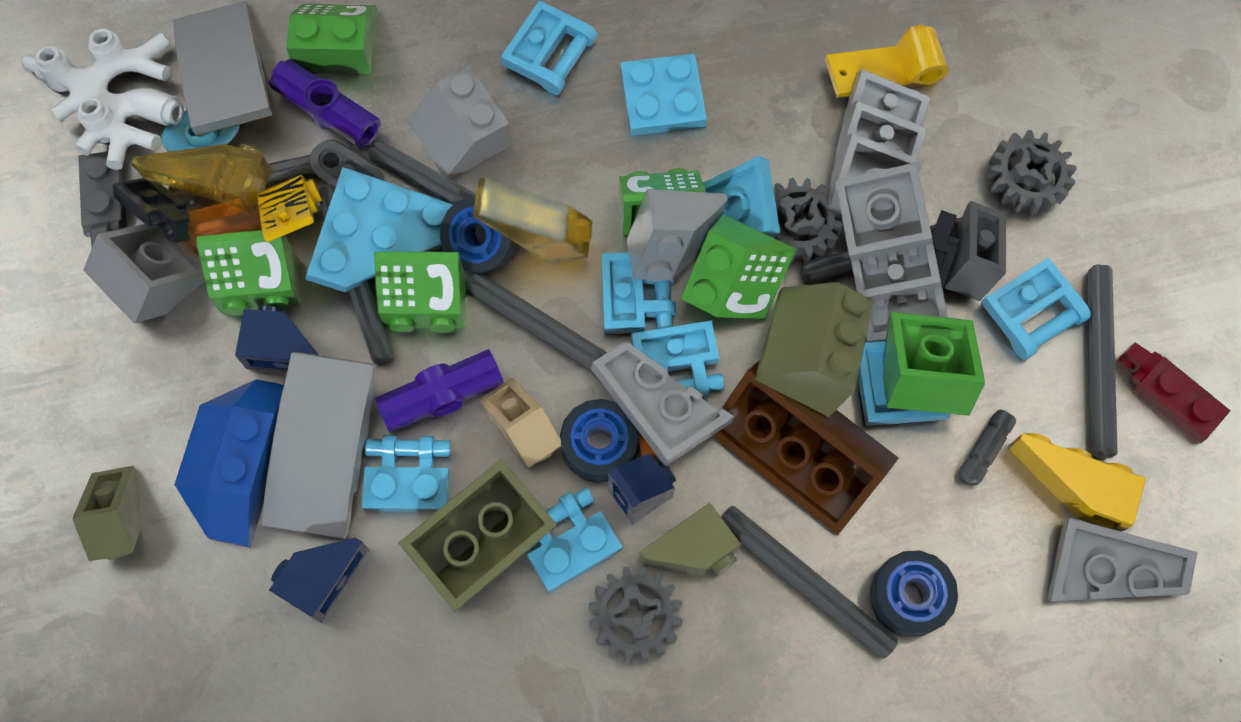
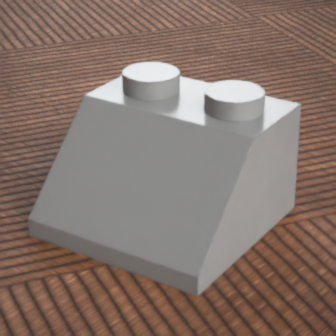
(460, 124)
(671, 231)
(143, 271)

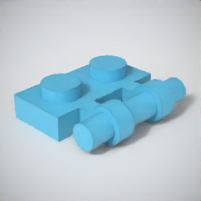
(624, 298)
(684, 348)
(406, 488)
(577, 549)

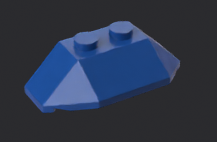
(229, 461)

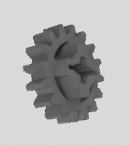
(1031, 172)
(811, 233)
(631, 596)

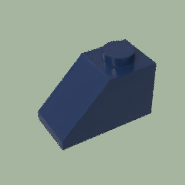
(269, 339)
(640, 486)
(318, 576)

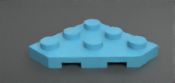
(369, 218)

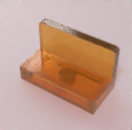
(221, 220)

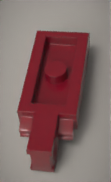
(1173, 392)

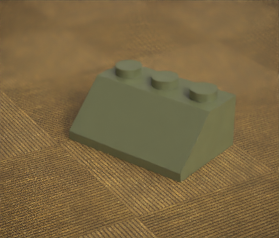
(815, 344)
(477, 534)

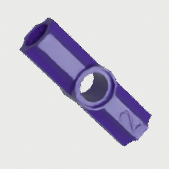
(310, 91)
(439, 390)

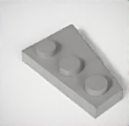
(659, 407)
(1114, 564)

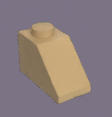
(521, 422)

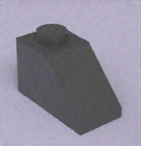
(980, 252)

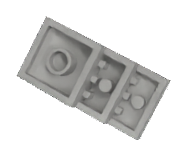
(221, 68)
(878, 130)
(891, 245)
(318, 444)

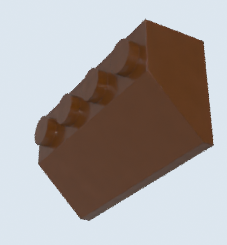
(811, 457)

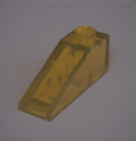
(212, 172)
(533, 221)

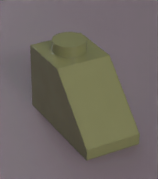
(109, 514)
(694, 545)

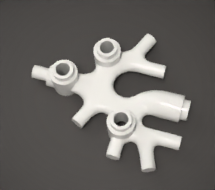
(97, 108)

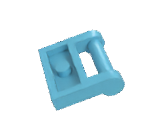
(539, 39)
(1029, 296)

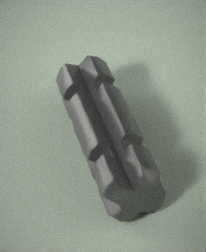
(987, 447)

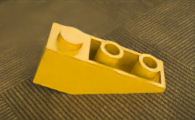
(1087, 487)

